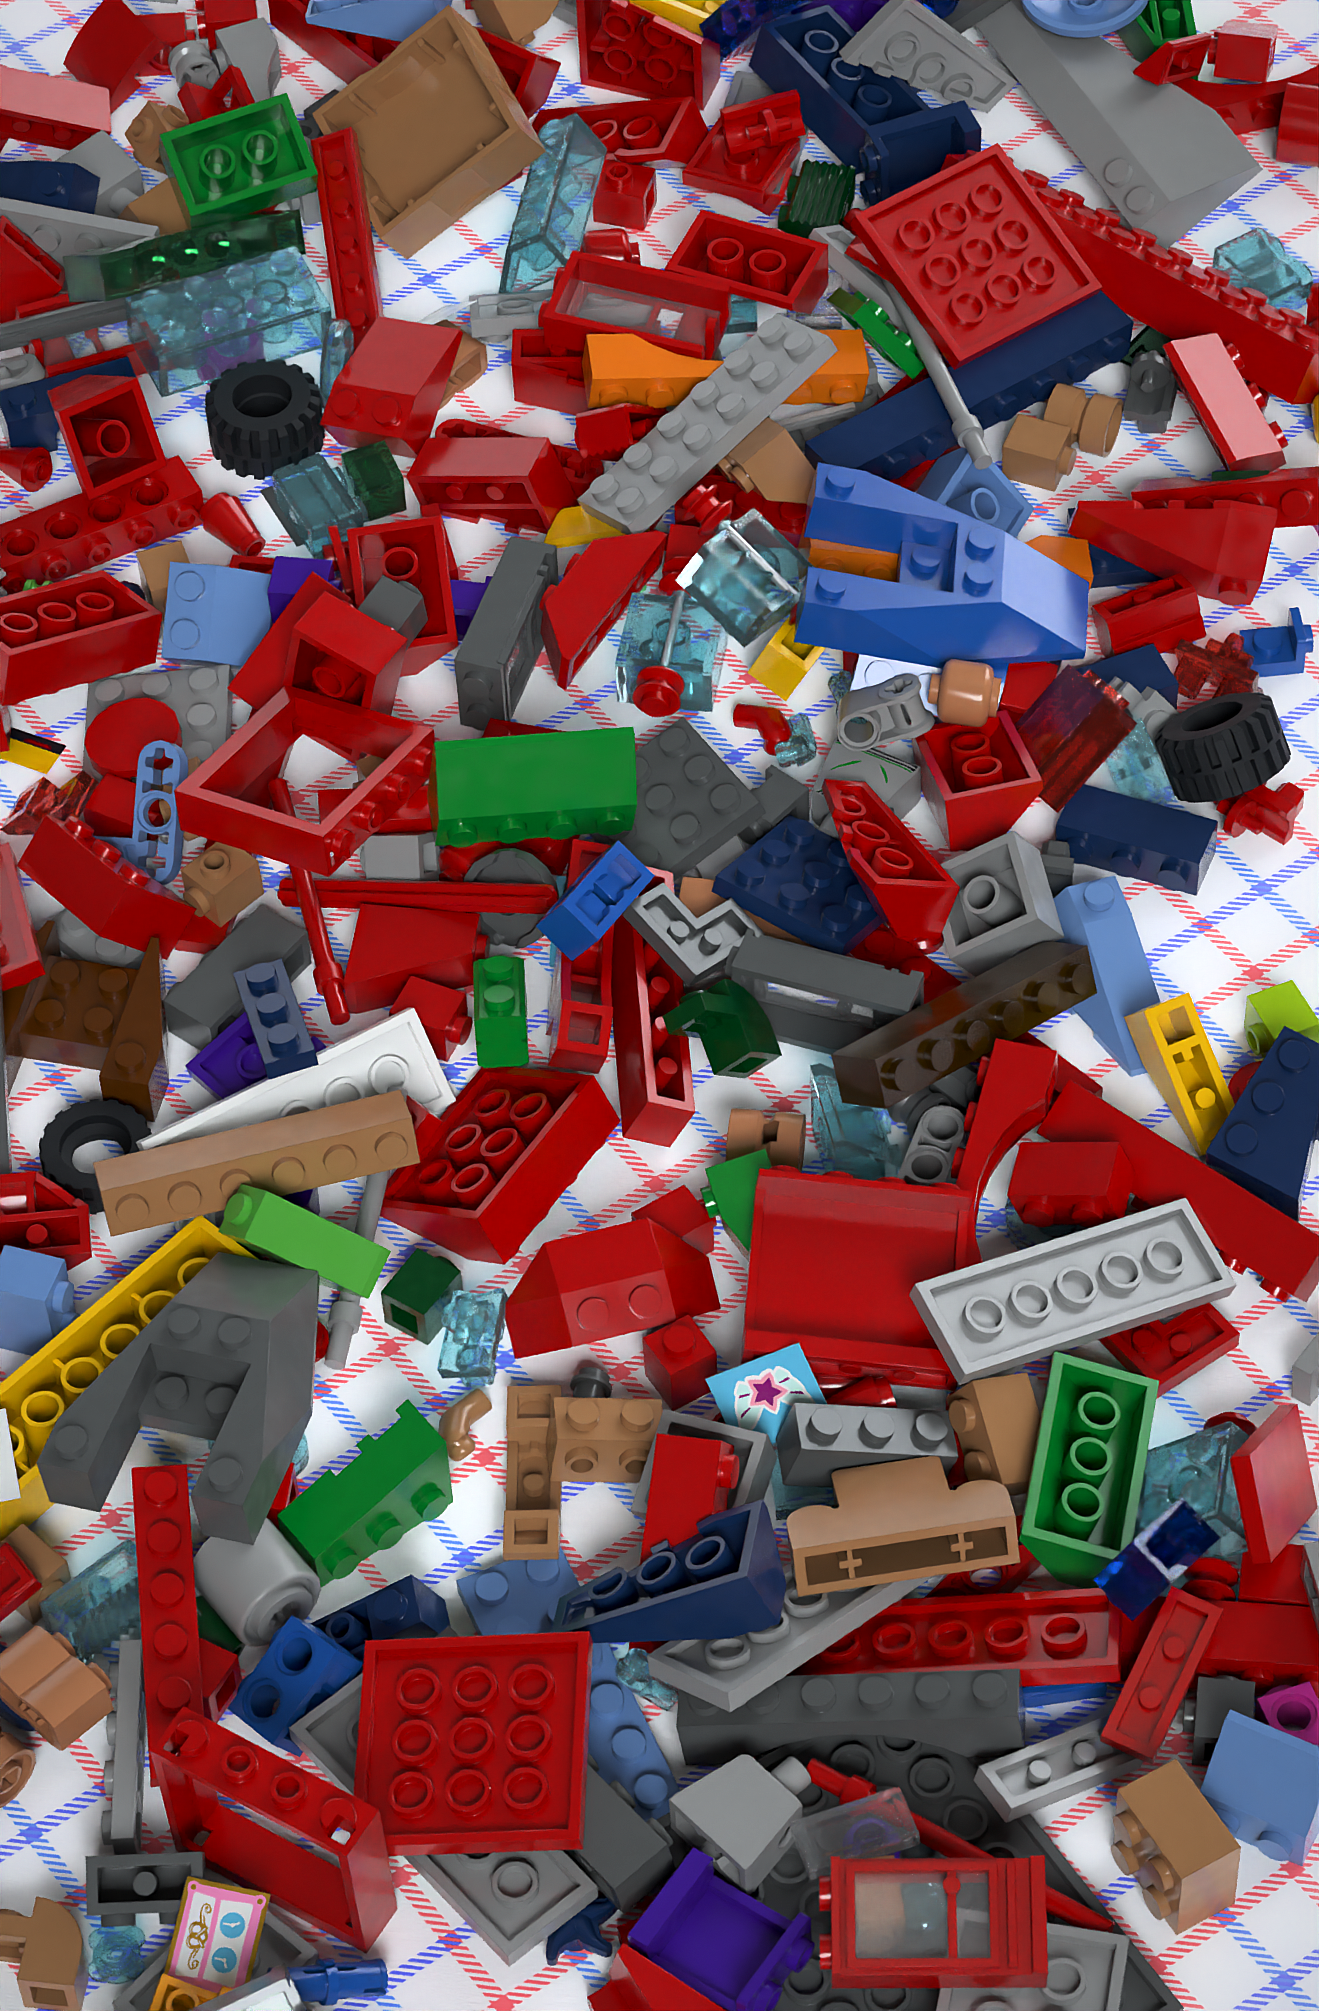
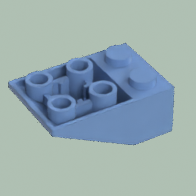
(375, 18)

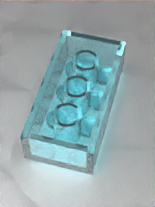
(227, 317)

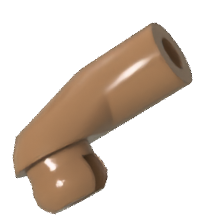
(457, 1420)

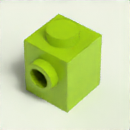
(1272, 1010)

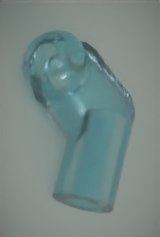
(802, 743)
(634, 1674)

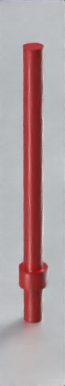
(328, 973)
(950, 1845)

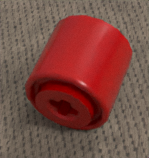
(1299, 126)

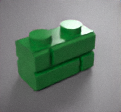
(500, 1012)

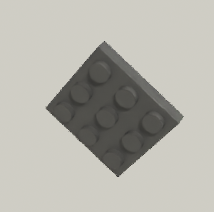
(684, 802)

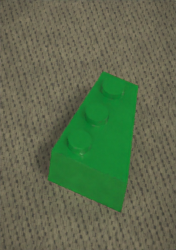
(373, 1499)

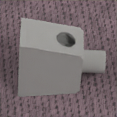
(118, 172)
(741, 1817)

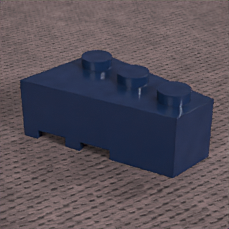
(1274, 1126)

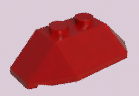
(594, 597)
(43, 1218)
(607, 1287)

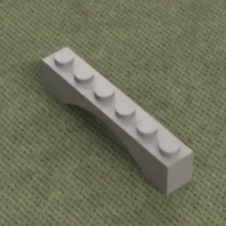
(256, 53)

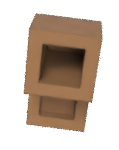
(49, 1955)

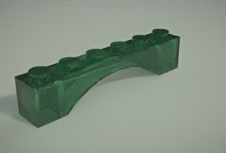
(170, 256)

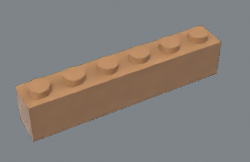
(271, 1155)

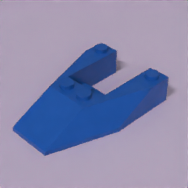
(957, 586)

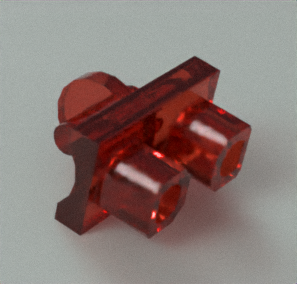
(1218, 665)

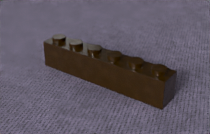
(963, 1024)

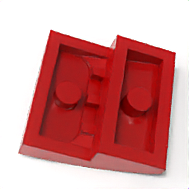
(112, 50)

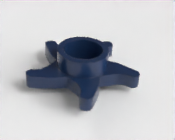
(582, 1932)

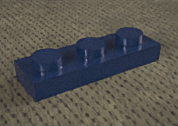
(275, 1018)

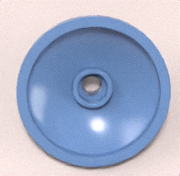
(1083, 17)

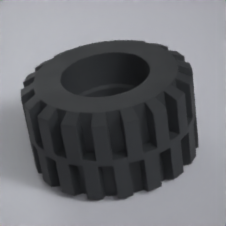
(264, 417)
(1223, 747)

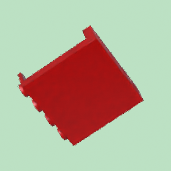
(838, 1270)

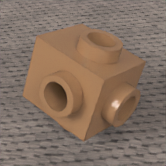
(145, 131)

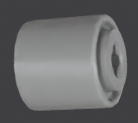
(255, 1584)

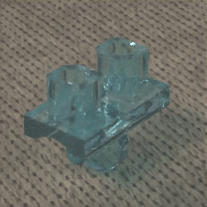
(1137, 768)
(472, 1336)

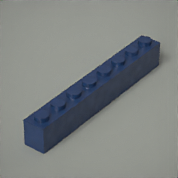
(994, 388)

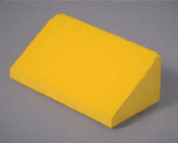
(576, 527)

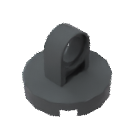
(510, 866)

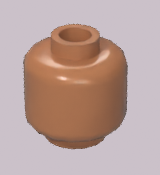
(965, 693)

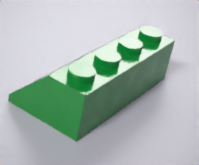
(533, 786)
(1087, 1467)

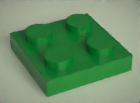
(884, 338)

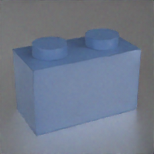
(33, 1299)

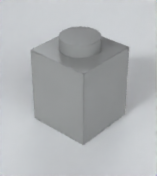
(401, 856)

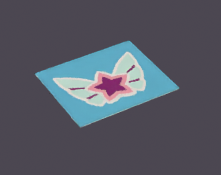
(764, 1390)

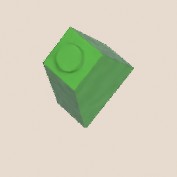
(303, 1240)

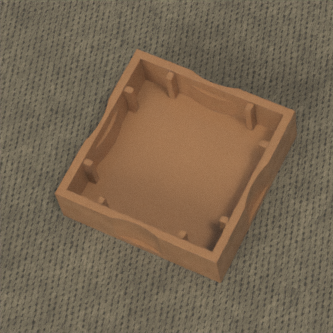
(432, 131)

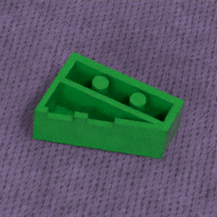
(1156, 25)

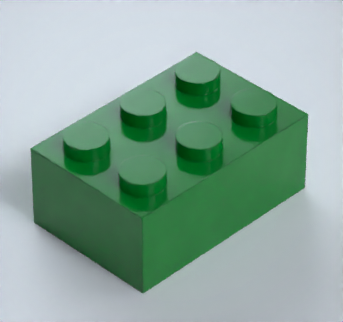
(238, 162)

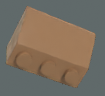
(769, 465)

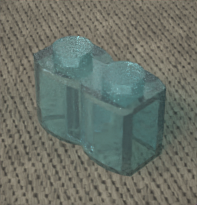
(1261, 263)

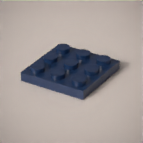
(801, 886)

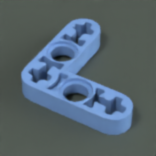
(138, 848)

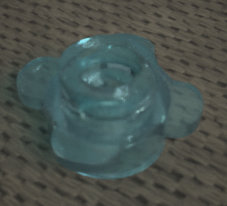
(116, 1969)

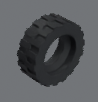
(80, 1126)

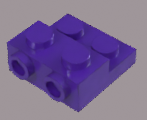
(232, 1061)

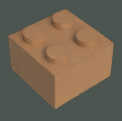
(1175, 1847)

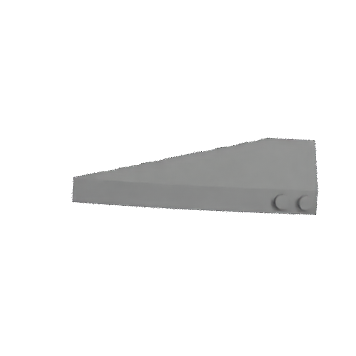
(1145, 144)

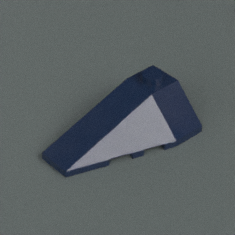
(50, 184)
(701, 1589)

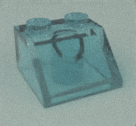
(850, 1135)

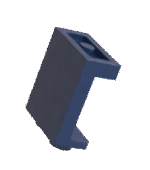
(914, 148)

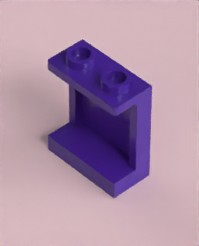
(721, 1938)

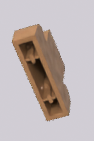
(899, 1526)

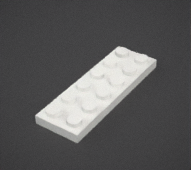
(353, 1069)

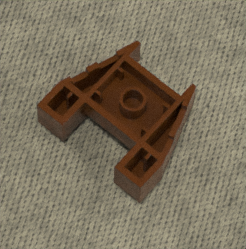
(95, 1021)

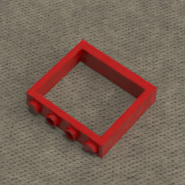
(208, 795)
(203, 1757)

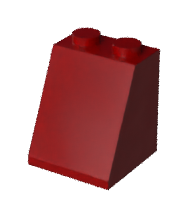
(106, 431)

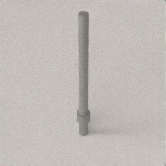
(965, 425)
(346, 1312)

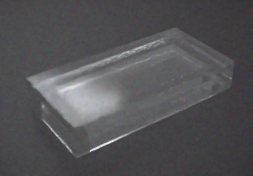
(855, 1831)

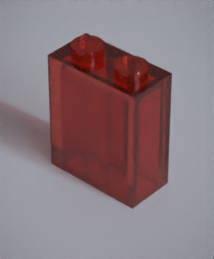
(1073, 732)

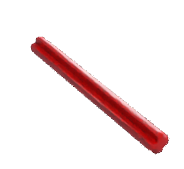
(427, 895)

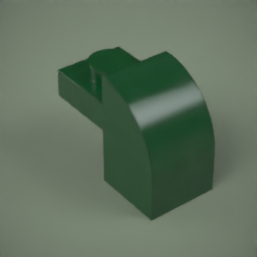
(730, 1027)

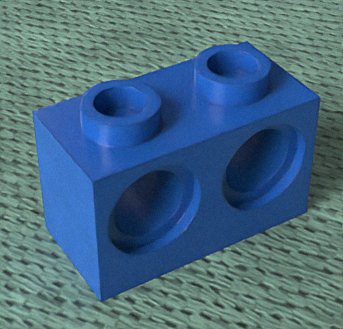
(595, 900)
(284, 1677)

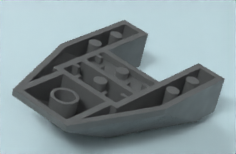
(214, 1364)

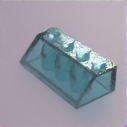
(553, 204)

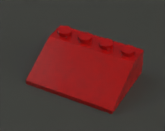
(500, 1160)

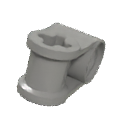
(887, 712)

